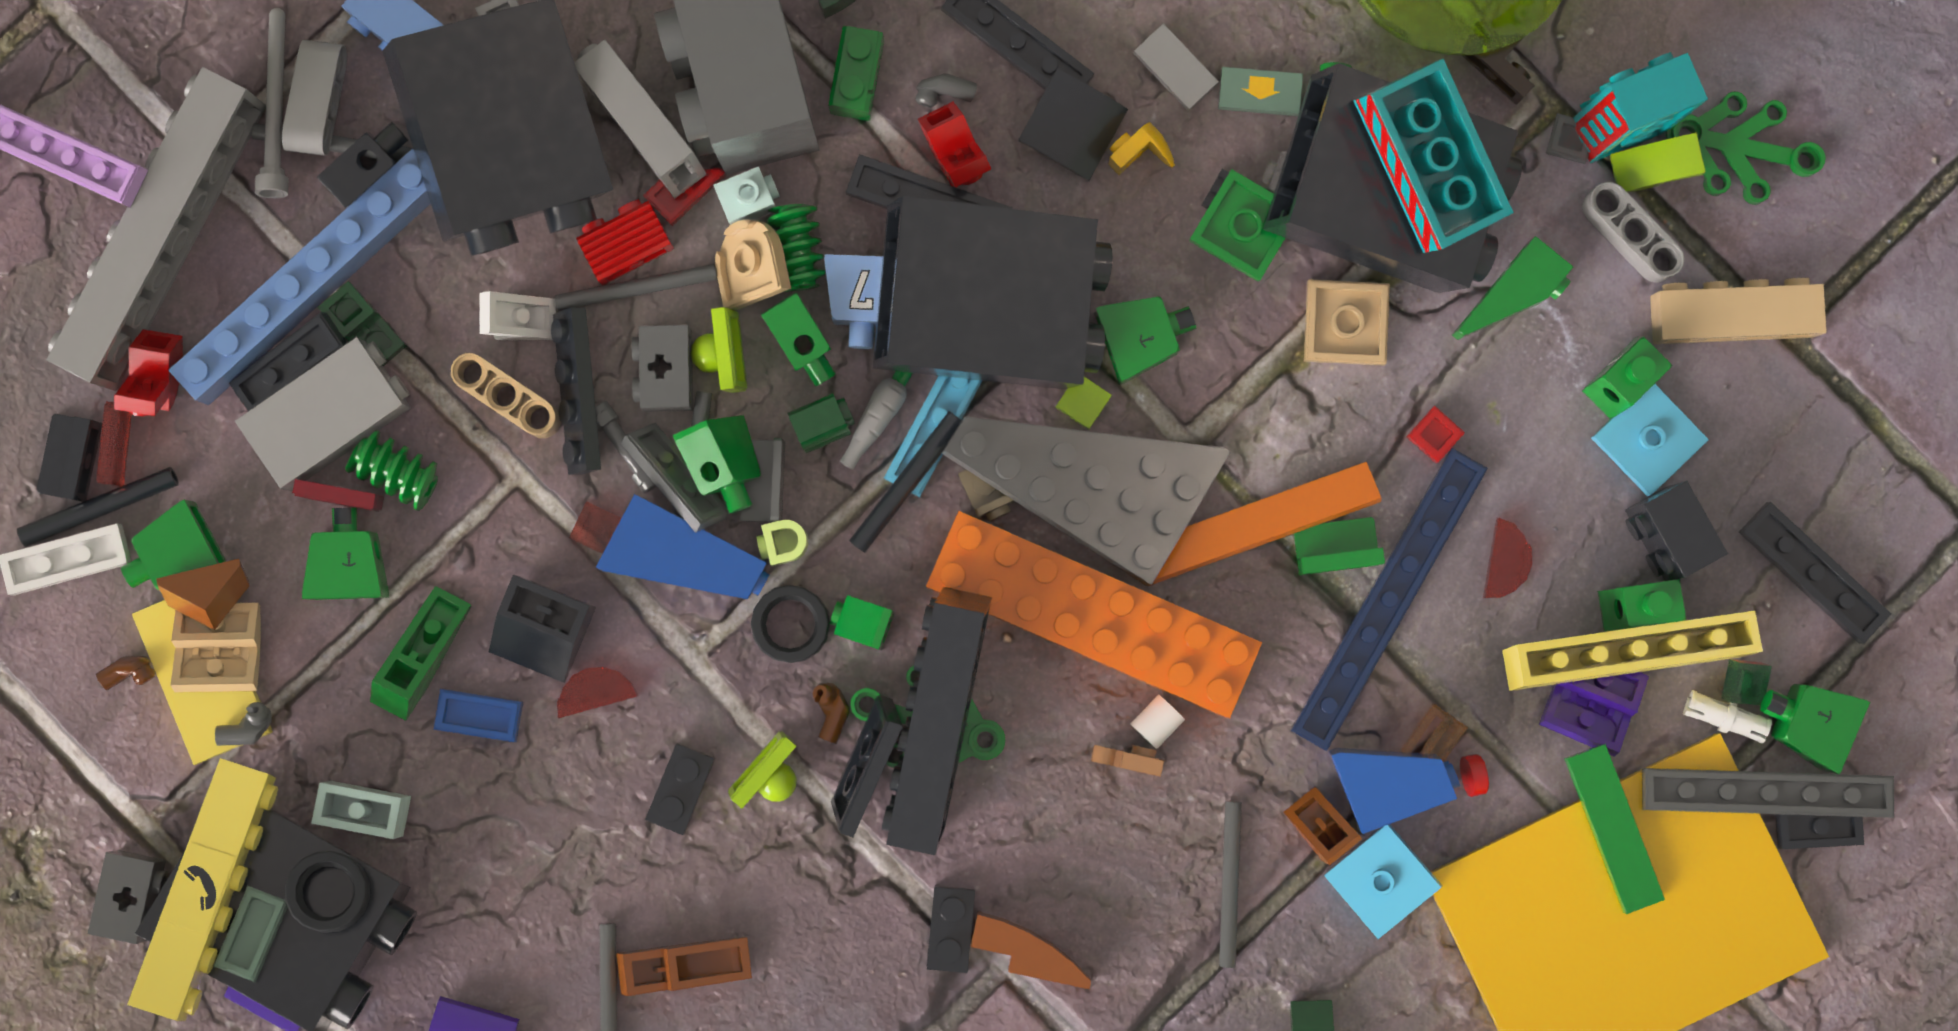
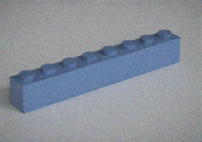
(304, 282)

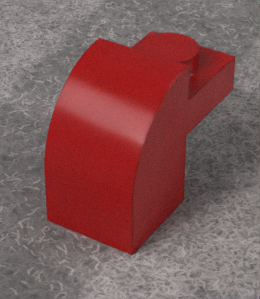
(954, 145)
(149, 382)

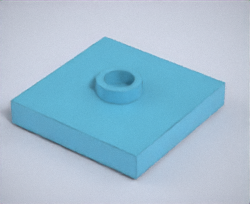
(1650, 440)
(1383, 880)

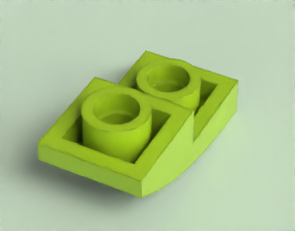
(1658, 163)

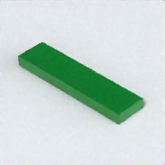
(1614, 829)

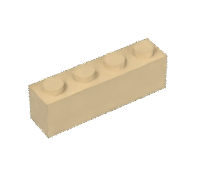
(1738, 312)

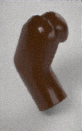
(126, 666)
(834, 708)

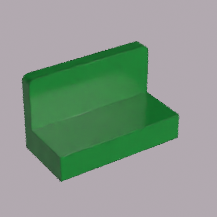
(1338, 546)

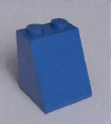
(1392, 784)

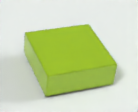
(1084, 402)

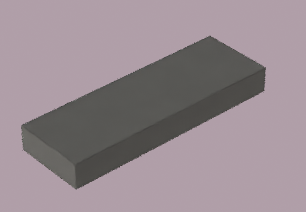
(669, 472)

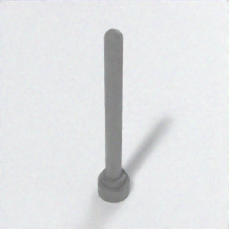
(271, 179)

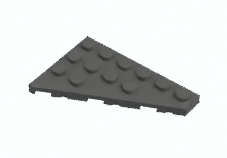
(1102, 489)

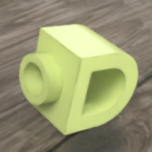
(782, 542)

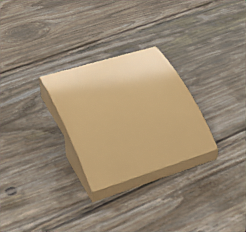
(219, 657)

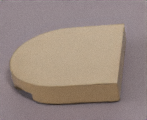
(750, 264)

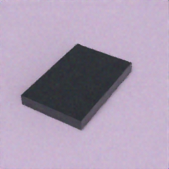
(866, 765)

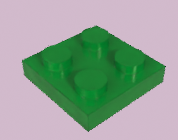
(1235, 226)

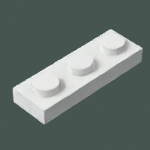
(64, 559)

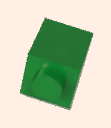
(862, 622)

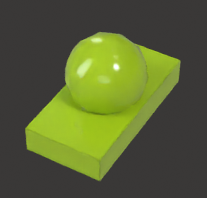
(722, 351)
(767, 774)

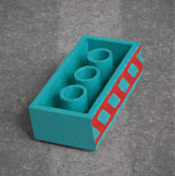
(1639, 105)
(1433, 156)

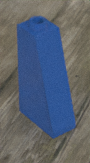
(668, 551)

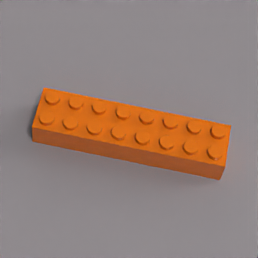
(1097, 615)

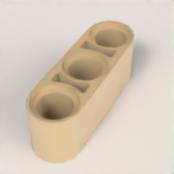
(491, 382)

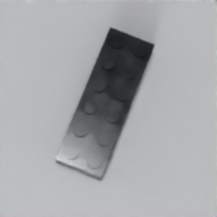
(938, 720)

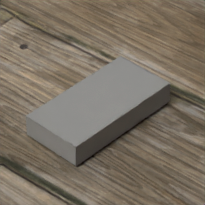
(1175, 67)

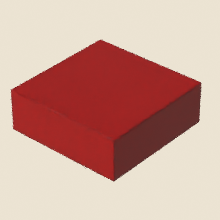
(1435, 434)

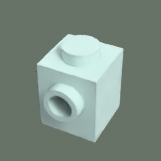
(747, 195)

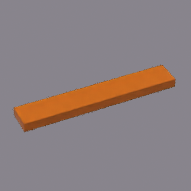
(1271, 519)

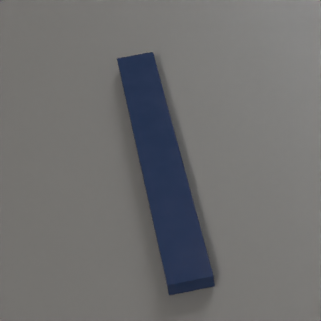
(1388, 599)

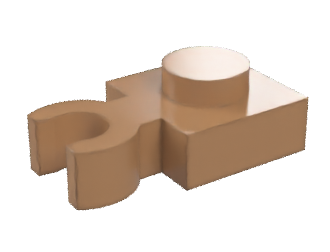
(1139, 760)

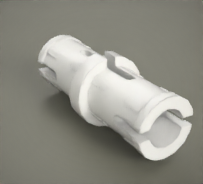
(1727, 717)

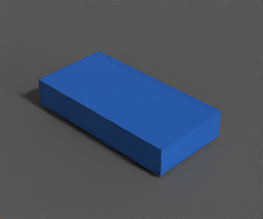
(478, 715)

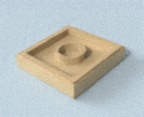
(1346, 322)

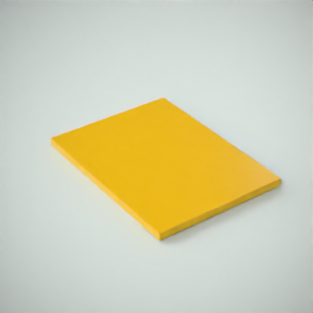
(1563, 956)

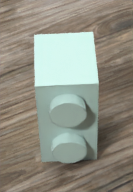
(361, 809)

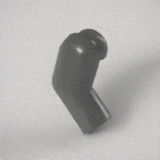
(944, 84)
(249, 729)

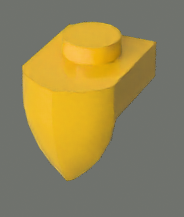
(1130, 148)

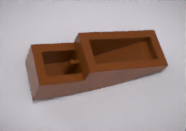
(1028, 951)
(683, 966)

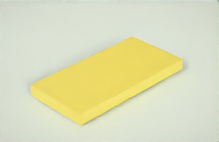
(194, 712)

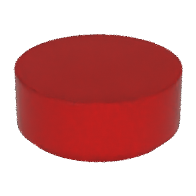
(1474, 775)

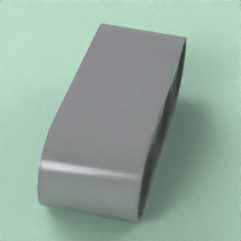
(314, 97)
(1652, 239)

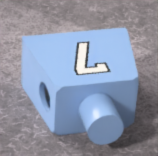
(854, 295)

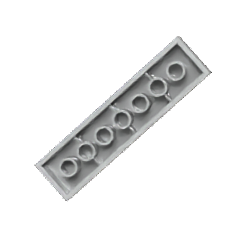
(157, 230)

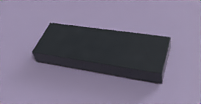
(288, 360)

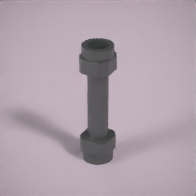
(607, 422)

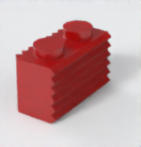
(624, 241)

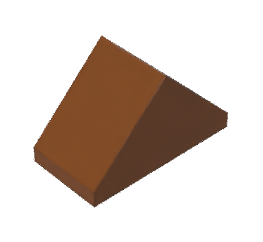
(206, 592)
(1322, 826)

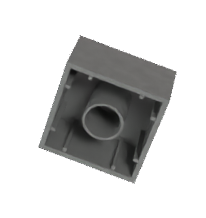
(746, 81)

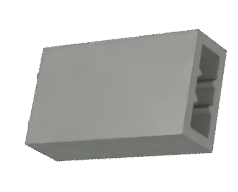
(639, 118)
(324, 413)

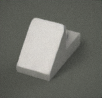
(516, 316)

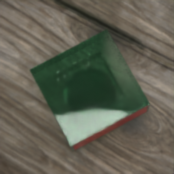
(1746, 682)

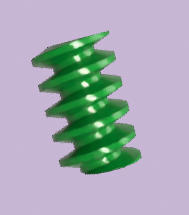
(794, 235)
(393, 470)

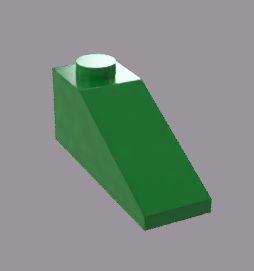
(1526, 282)
(418, 654)

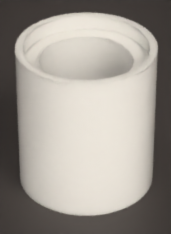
(1157, 721)

